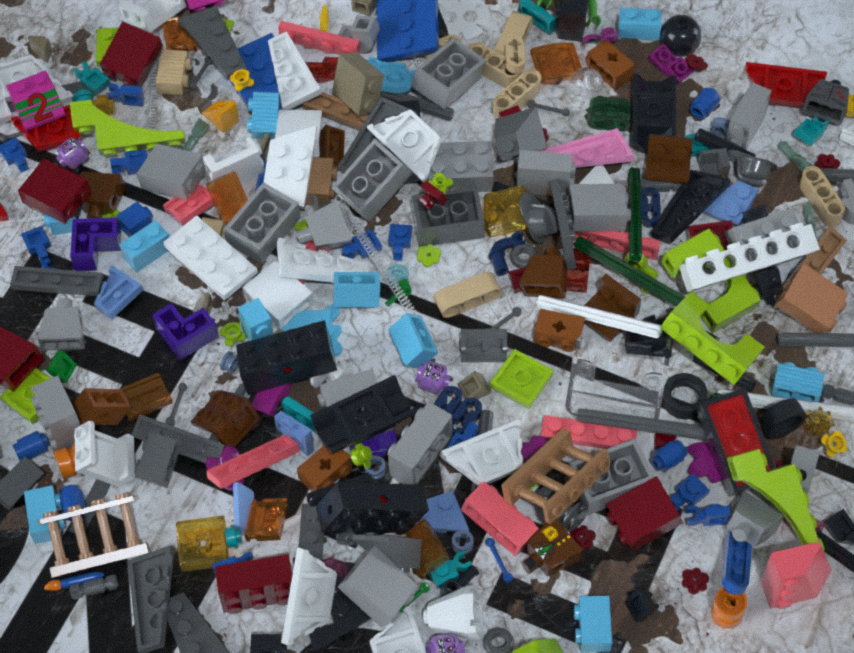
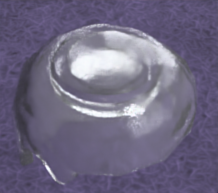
(586, 83)

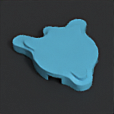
(396, 76)
(311, 316)

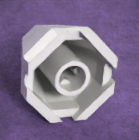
(457, 614)

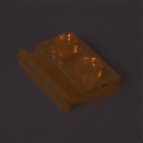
(177, 37)
(227, 195)
(146, 396)
(266, 519)
(432, 550)

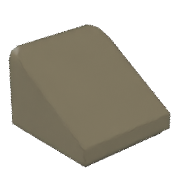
(364, 7)
(41, 47)
(264, 143)
(206, 302)
(474, 386)

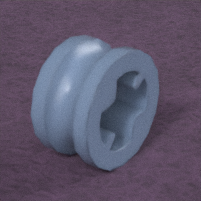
(720, 127)
(229, 362)
(382, 468)
(457, 537)

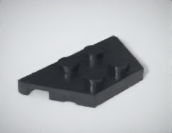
(650, 346)

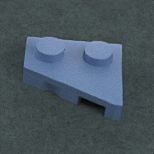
(732, 203)
(116, 293)
(297, 431)
(445, 514)

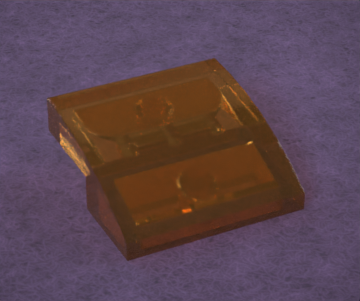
(555, 62)

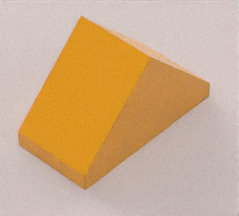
(222, 114)

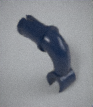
(497, 252)

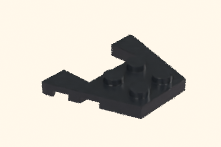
(345, 618)

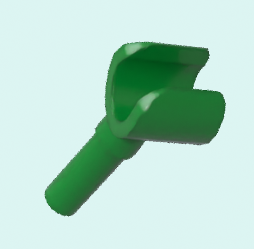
(404, 284)

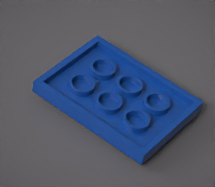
(406, 28)
(261, 68)

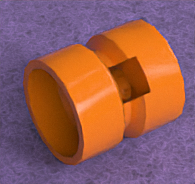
(66, 461)
(728, 609)

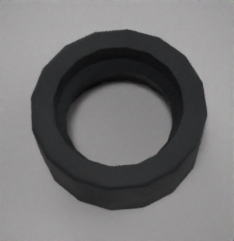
(685, 380)
(782, 418)

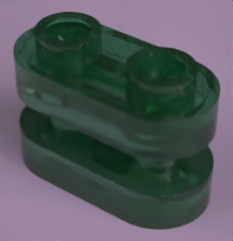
(609, 113)

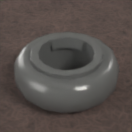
(525, 248)
(502, 633)

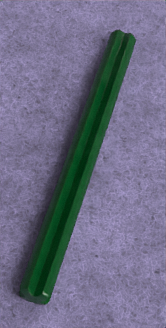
(635, 224)
(628, 271)

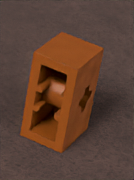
(611, 64)
(558, 330)
(101, 406)
(324, 468)

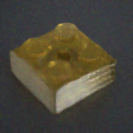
(503, 211)
(189, 539)

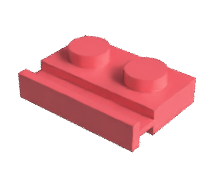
(186, 210)

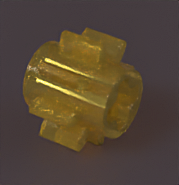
(104, 104)
(815, 417)

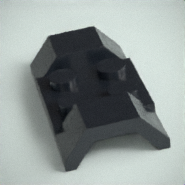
(652, 110)
(362, 415)

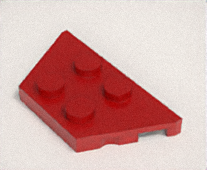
(787, 84)
(50, 134)

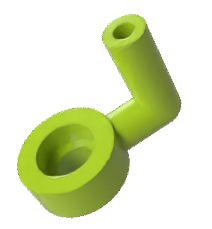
(644, 267)

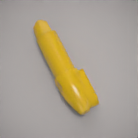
(324, 19)

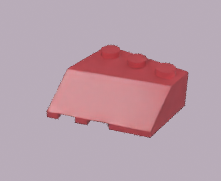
(795, 575)

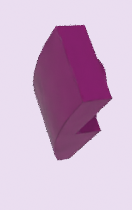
(669, 65)
(268, 400)

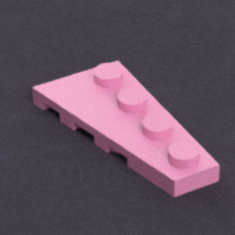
(597, 149)

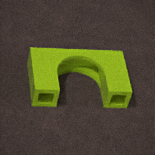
(740, 295)
(726, 359)

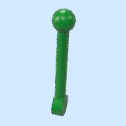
(423, 588)

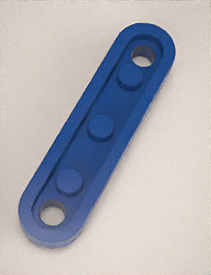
(736, 565)

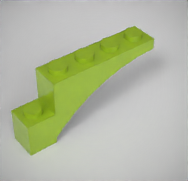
(117, 136)
(780, 487)

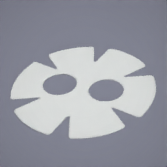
(468, 29)

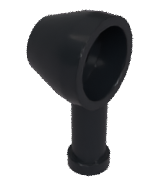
(461, 582)

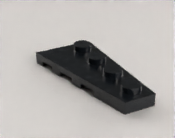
(689, 204)

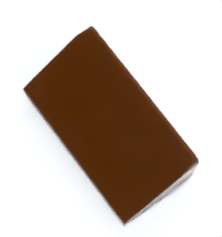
(332, 143)

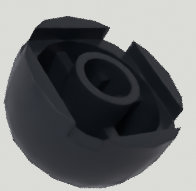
(681, 35)

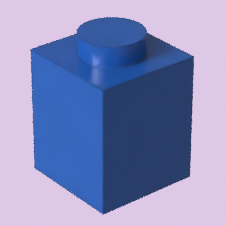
(134, 218)

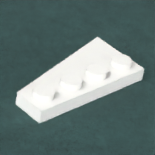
(292, 74)
(311, 265)

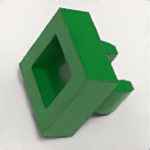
(61, 366)

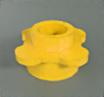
(237, 78)
(838, 439)

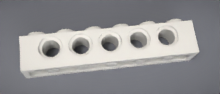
(804, 244)

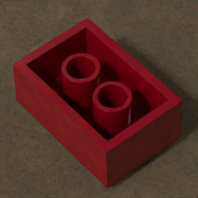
(254, 583)

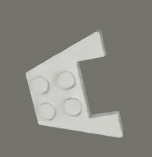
(20, 69)

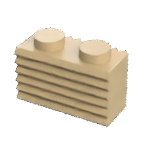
(172, 72)

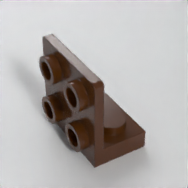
(668, 158)
(614, 299)
(227, 417)

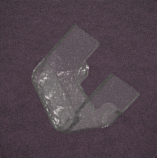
(606, 396)

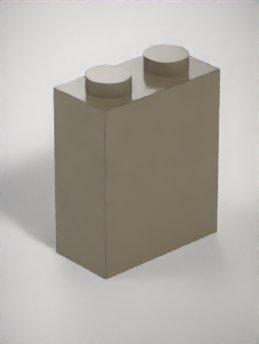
(357, 83)

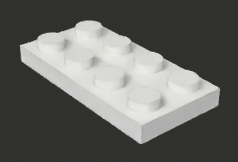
(210, 257)

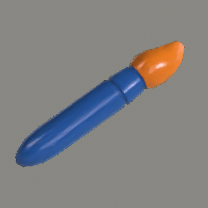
(56, 585)

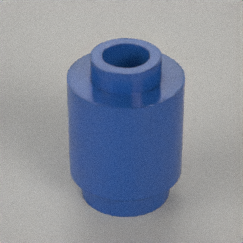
(705, 103)
(31, 445)
(668, 455)
(71, 496)

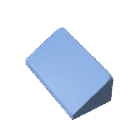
(242, 504)

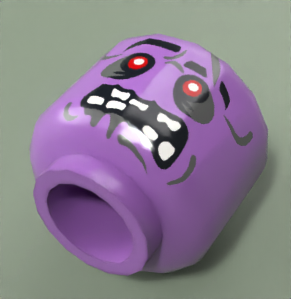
(72, 153)
(432, 377)
(445, 644)

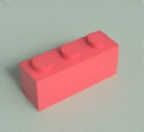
(499, 518)

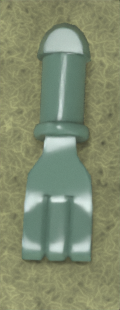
(197, 132)
(800, 162)
(808, 216)

